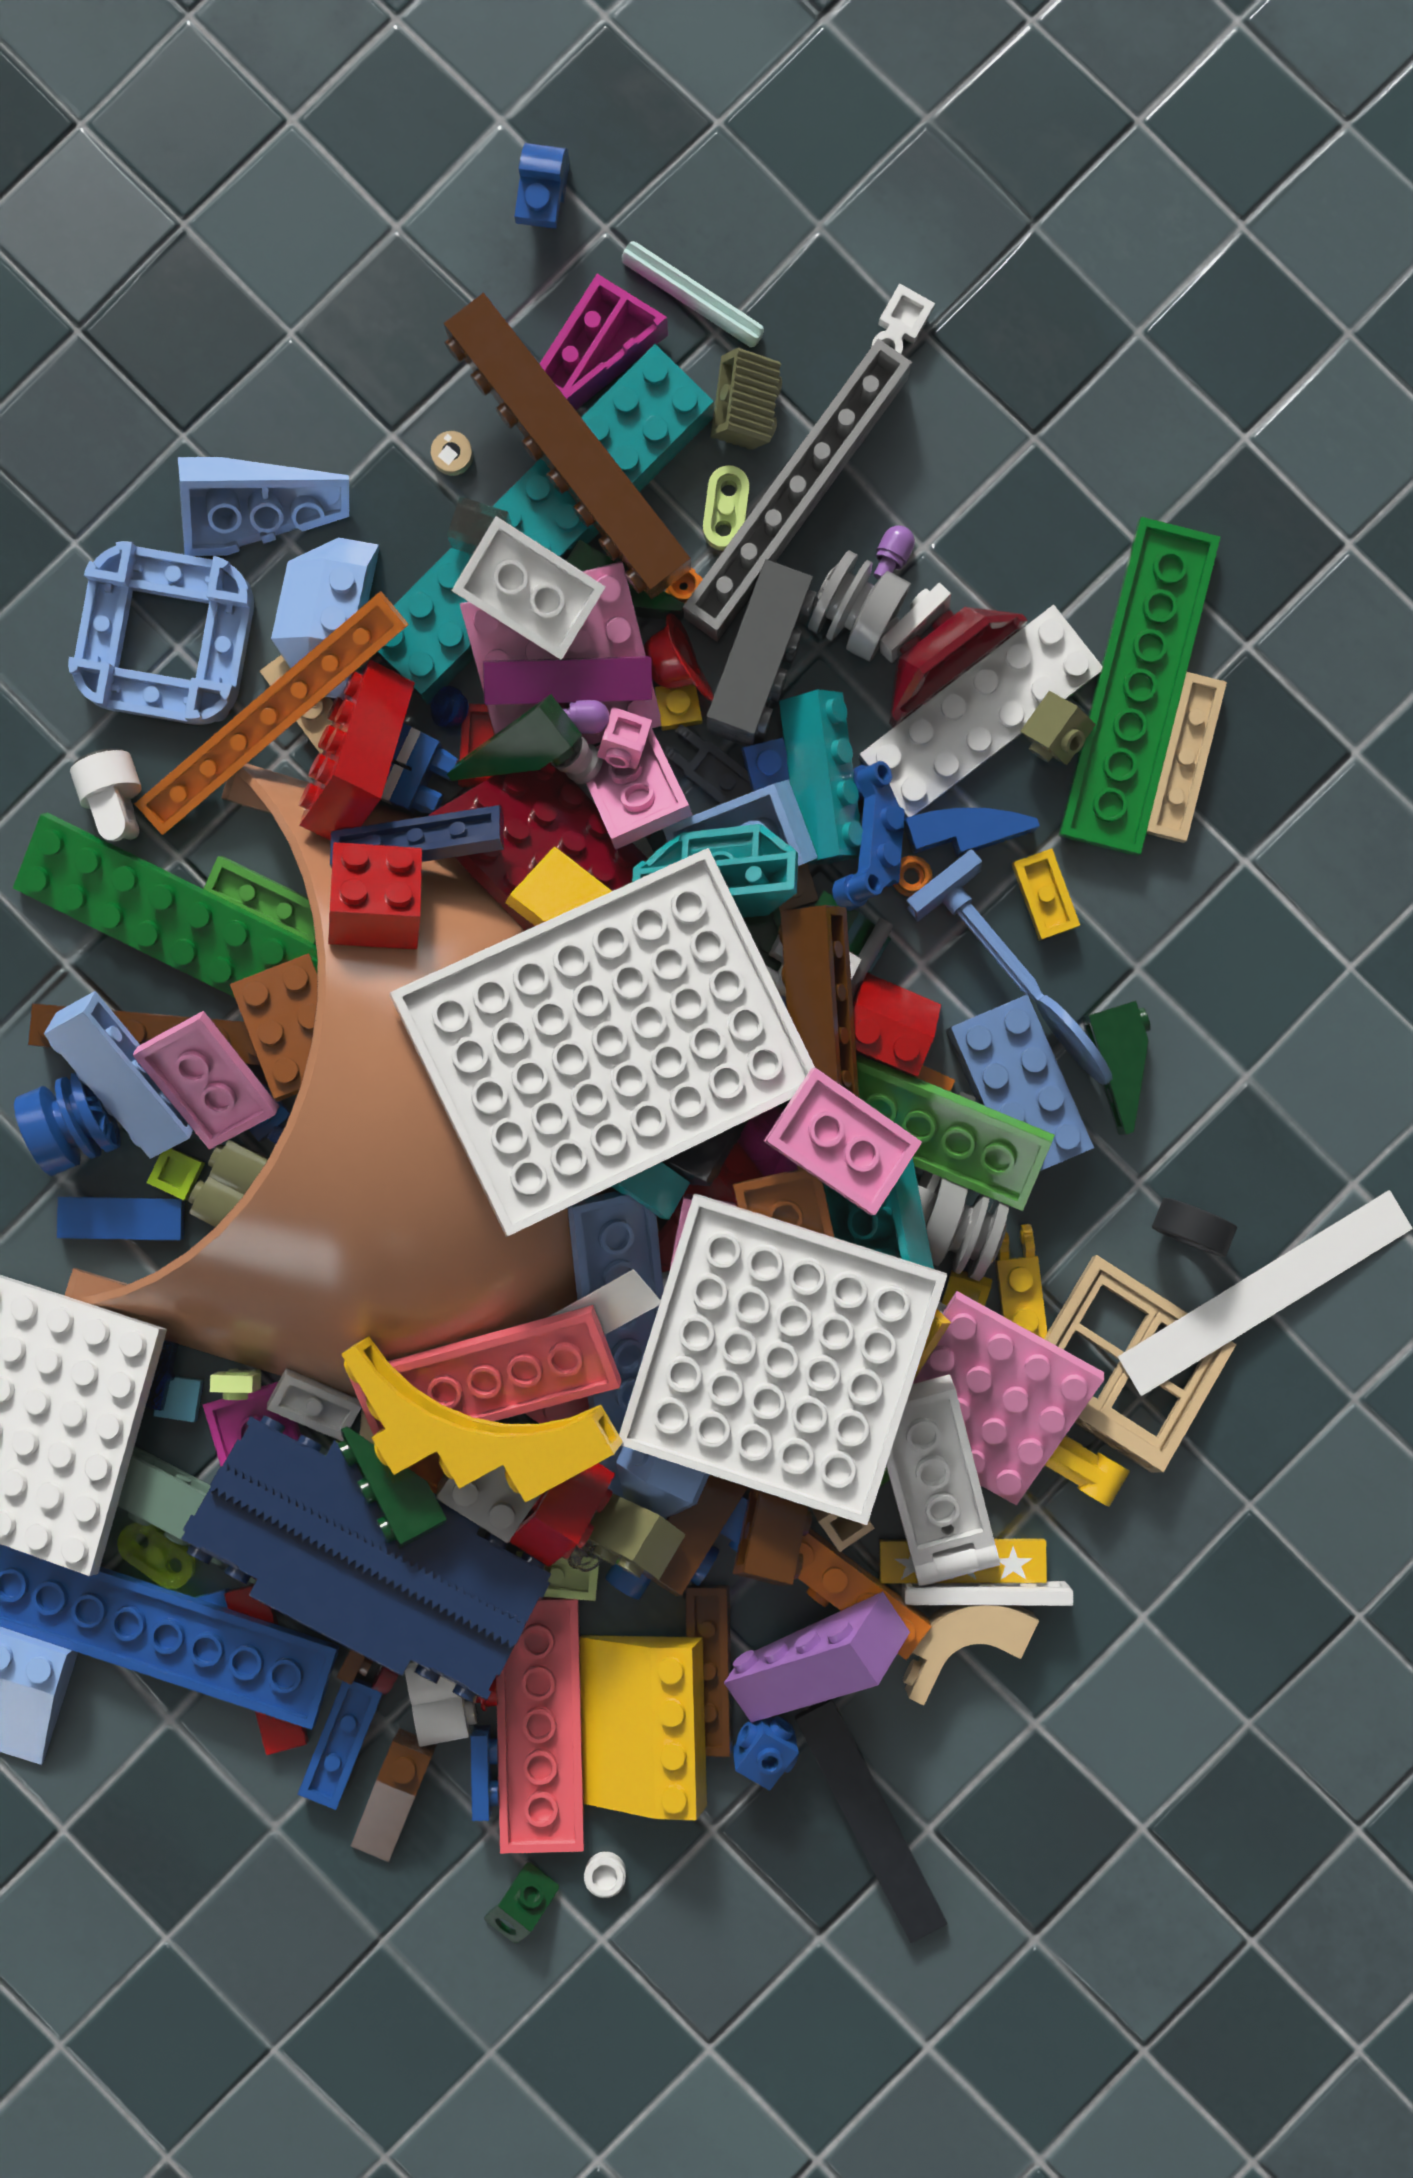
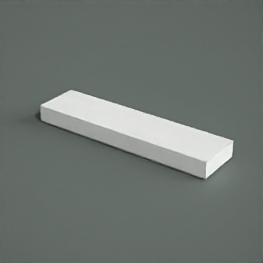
(1050, 1593)

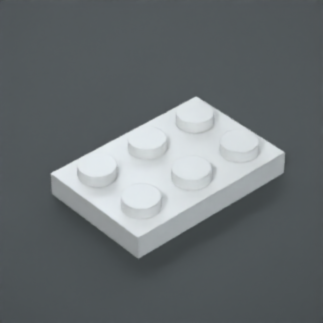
(528, 588)

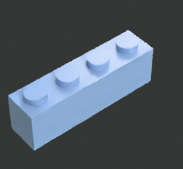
(103, 1059)

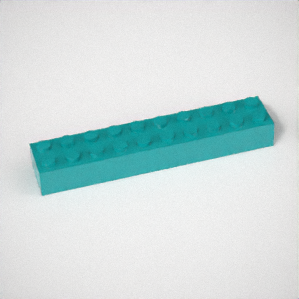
(642, 427)

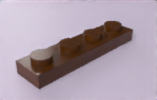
(710, 1618)

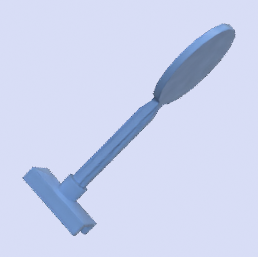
(948, 889)

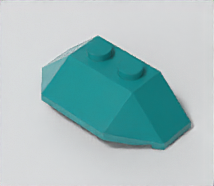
(751, 858)

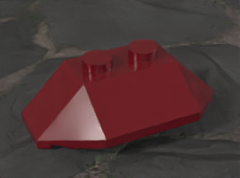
(946, 654)

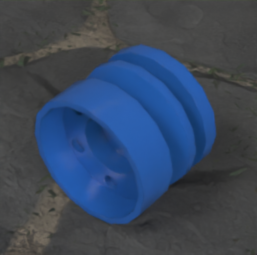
(64, 1124)

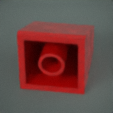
(893, 1024)

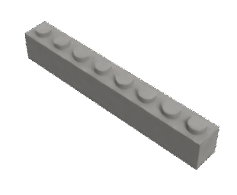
(797, 489)

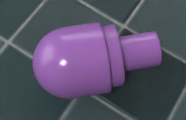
(894, 550)
(588, 715)

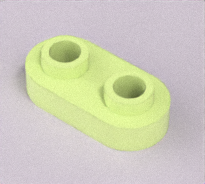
(725, 509)

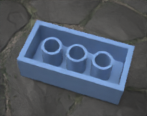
(1018, 1074)

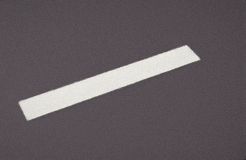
(1264, 1293)

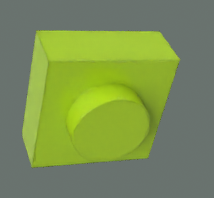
(176, 1173)

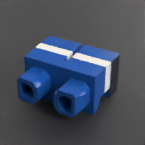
(424, 757)

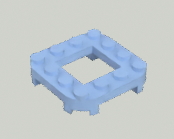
(104, 625)

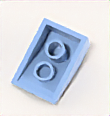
(31, 1693)

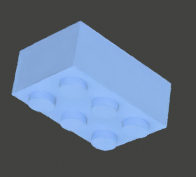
(770, 806)

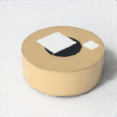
(451, 453)

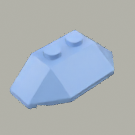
(320, 595)

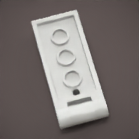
(939, 1487)

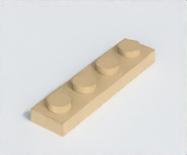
(1186, 757)

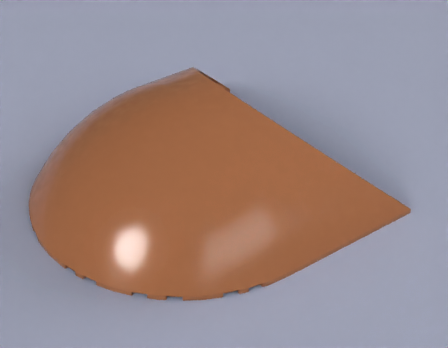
(368, 1195)

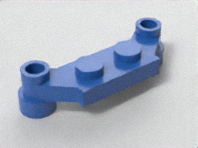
(880, 840)

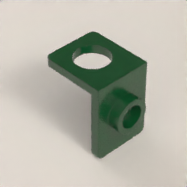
(523, 1903)

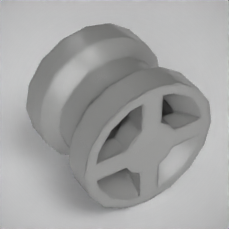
(583, 763)

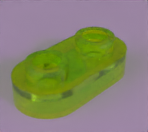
(155, 1557)

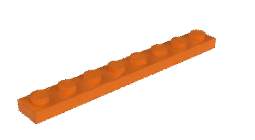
(272, 712)

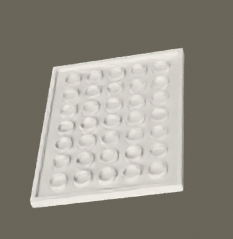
(604, 1040)

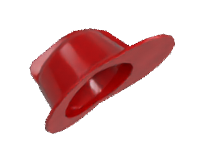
(674, 658)

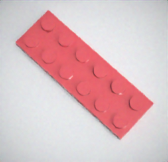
(513, 1368)
(542, 1734)

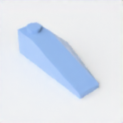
(244, 502)

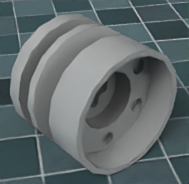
(858, 605)
(965, 1229)

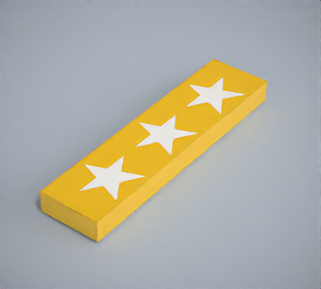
(1019, 1563)

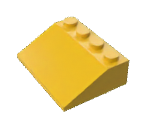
(643, 1725)

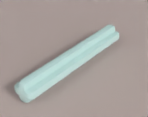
(692, 294)

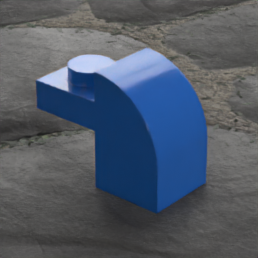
(541, 185)

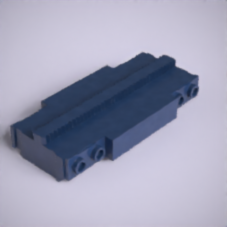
(321, 1559)

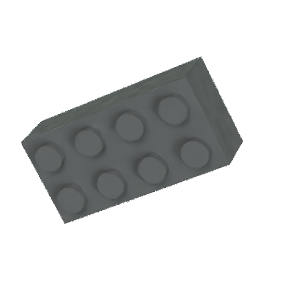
(757, 658)

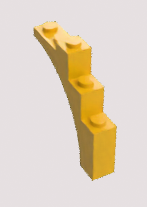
(470, 1447)

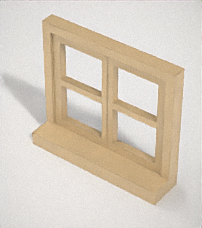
(1098, 1417)

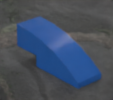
(966, 828)

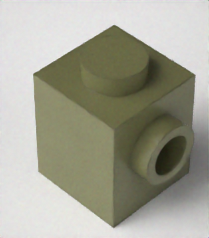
(1057, 729)

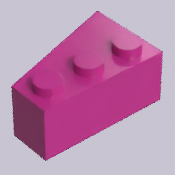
(601, 340)

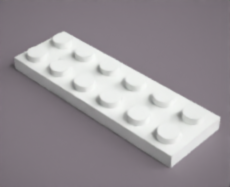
(982, 710)

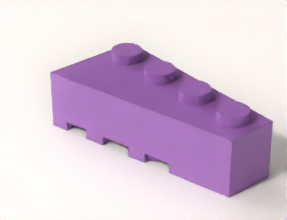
(819, 1661)

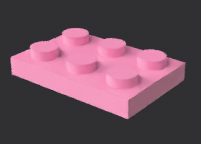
(640, 799)
(206, 1080)
(843, 1141)

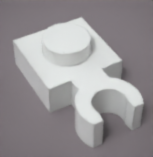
(904, 318)

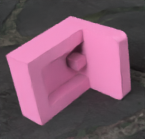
(624, 739)

